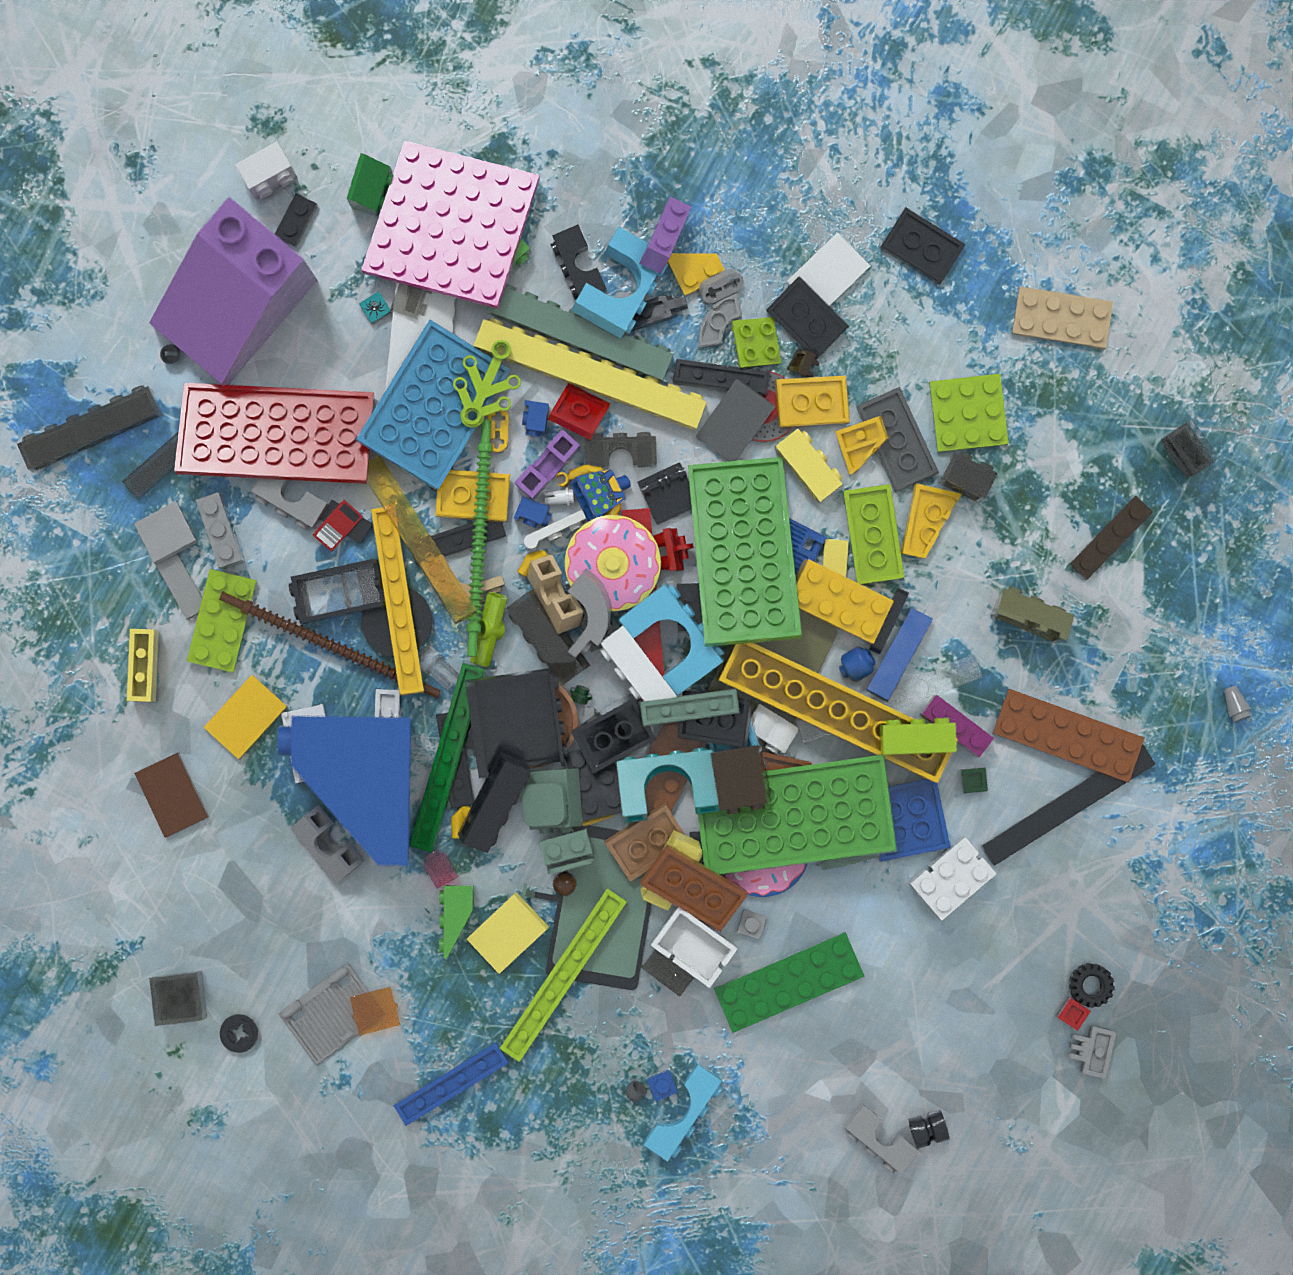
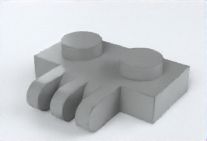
(1094, 1051)

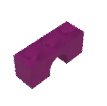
(967, 732)

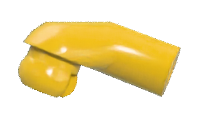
(457, 820)

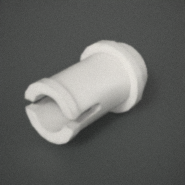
(560, 497)

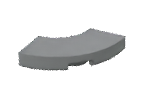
(717, 320)

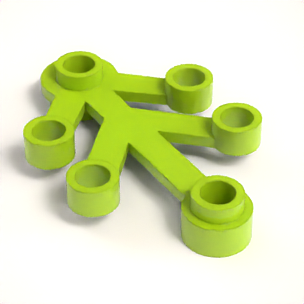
(485, 388)

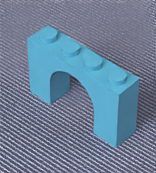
(617, 313)
(664, 605)

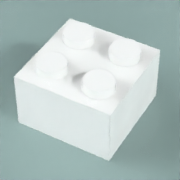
(266, 171)

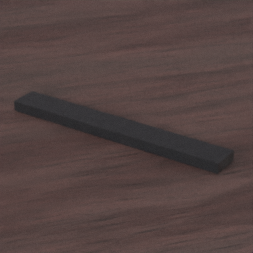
(1058, 811)

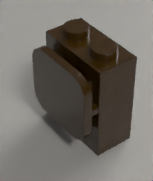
(740, 779)

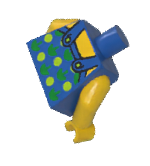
(596, 490)

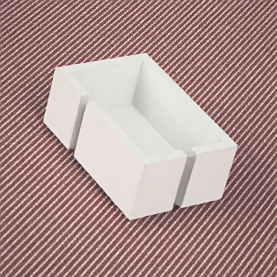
(953, 879)
(695, 946)

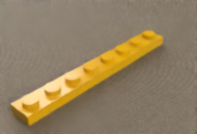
(397, 604)

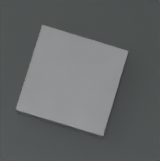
(165, 533)

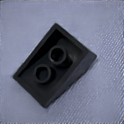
(612, 733)

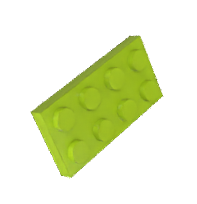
(873, 534)
(218, 624)

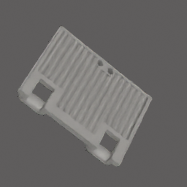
(326, 1015)

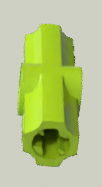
(491, 628)

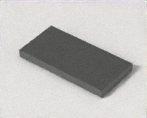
(905, 451)

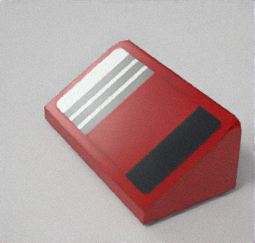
(337, 525)

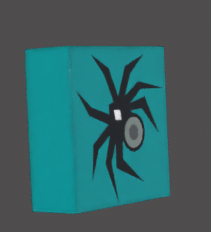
(375, 307)

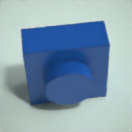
(662, 1085)

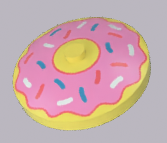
(619, 555)

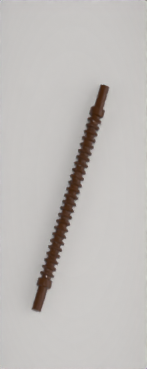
(248, 608)

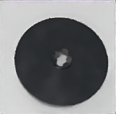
(376, 624)

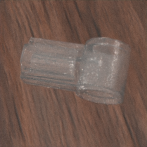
(433, 663)

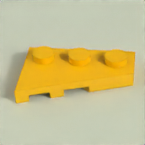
(926, 516)

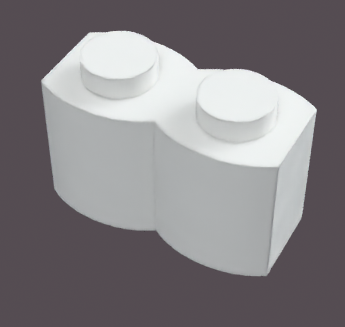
(772, 729)

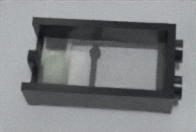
(337, 591)

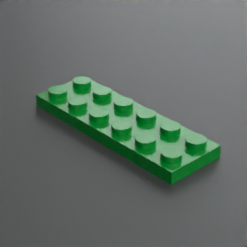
(789, 982)

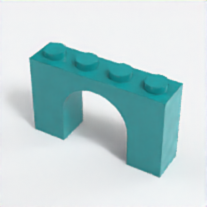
(636, 773)

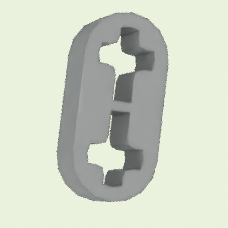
(721, 285)

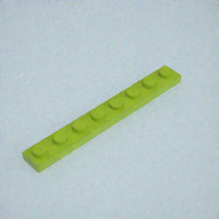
(563, 975)

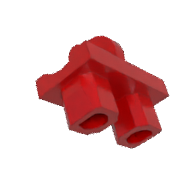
(675, 548)

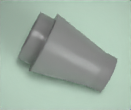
(1236, 704)

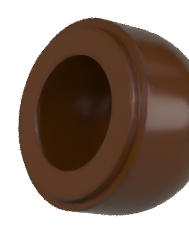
(564, 883)

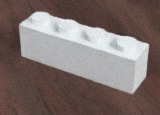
(635, 667)

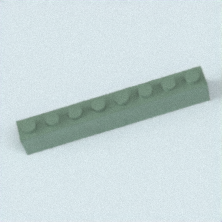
(581, 334)

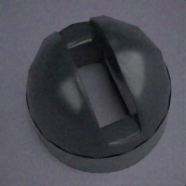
(171, 358)

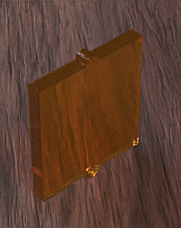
(375, 1011)

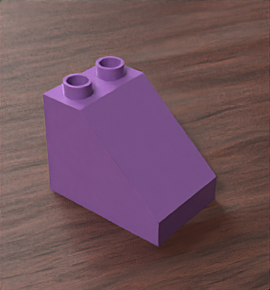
(231, 292)

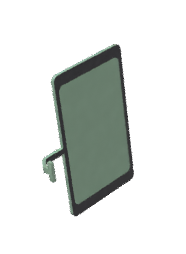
(620, 952)

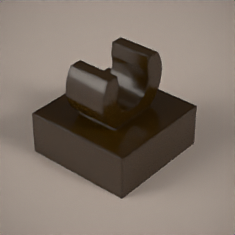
(802, 362)

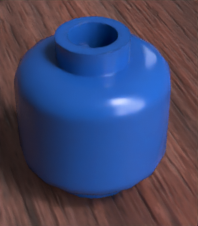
(857, 664)

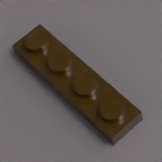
(1111, 537)

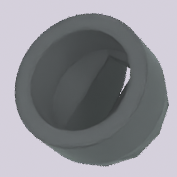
(636, 1091)

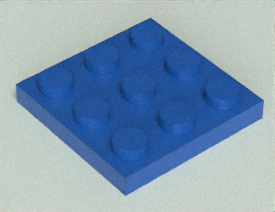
(917, 819)

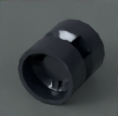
(928, 1129)

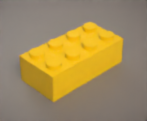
(841, 601)

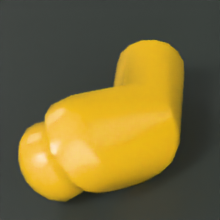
(524, 567)

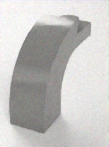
(595, 599)

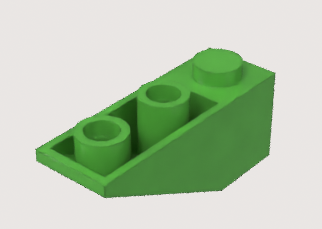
(458, 907)

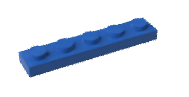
(451, 1083)

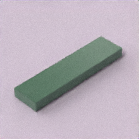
(689, 707)

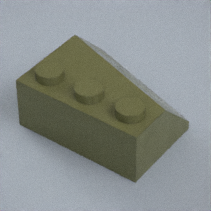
(1033, 615)

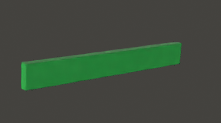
(445, 763)

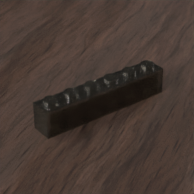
(90, 428)

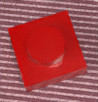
(1073, 1013)

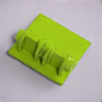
(756, 342)

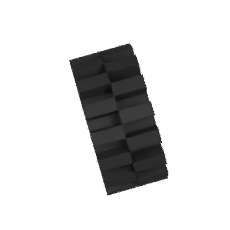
(1102, 995)

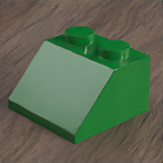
(369, 185)

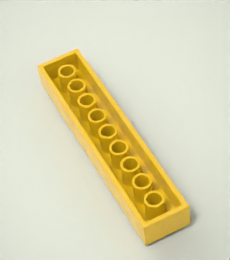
(822, 704)

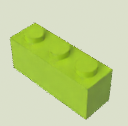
(918, 737)

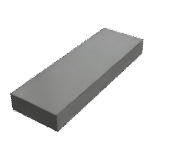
(181, 585)

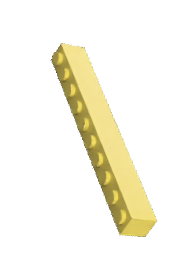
(592, 375)

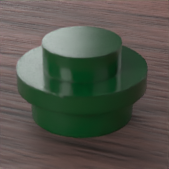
(580, 694)

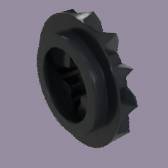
(229, 1039)

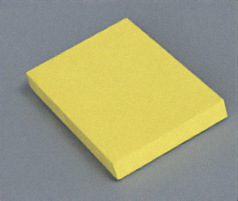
(507, 932)

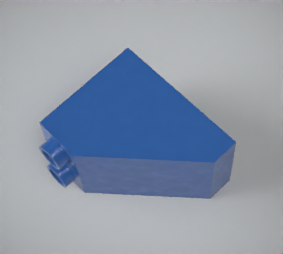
(359, 774)

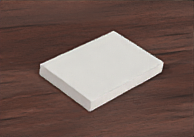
(832, 269)

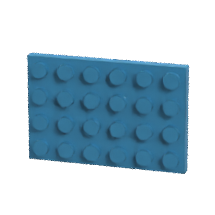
(420, 411)

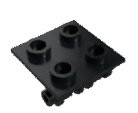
(667, 492)

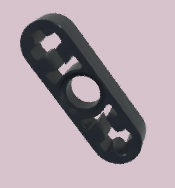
(899, 599)

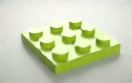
(968, 413)

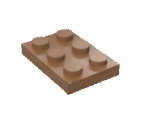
(642, 841)

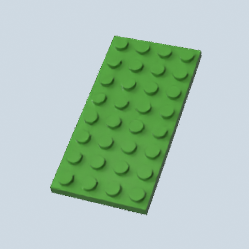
(744, 552)
(812, 817)

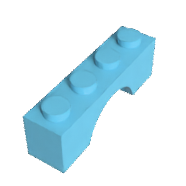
(666, 1137)

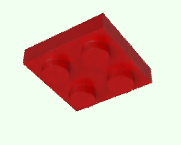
(579, 411)

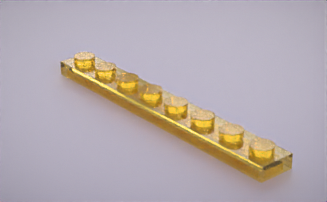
(419, 541)

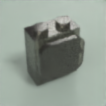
(1189, 448)

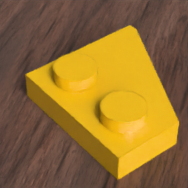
(693, 269)
(861, 442)

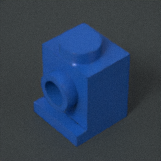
(535, 418)
(532, 513)

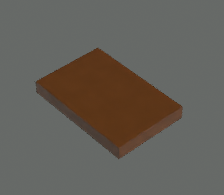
(171, 795)

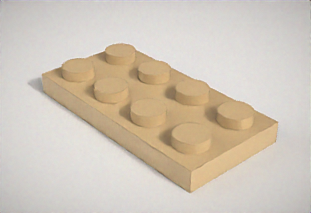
(1062, 317)

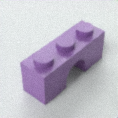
(665, 235)
(546, 467)

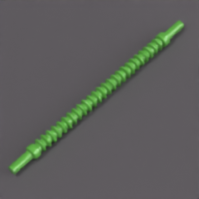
(484, 449)

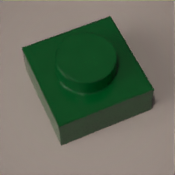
(974, 780)

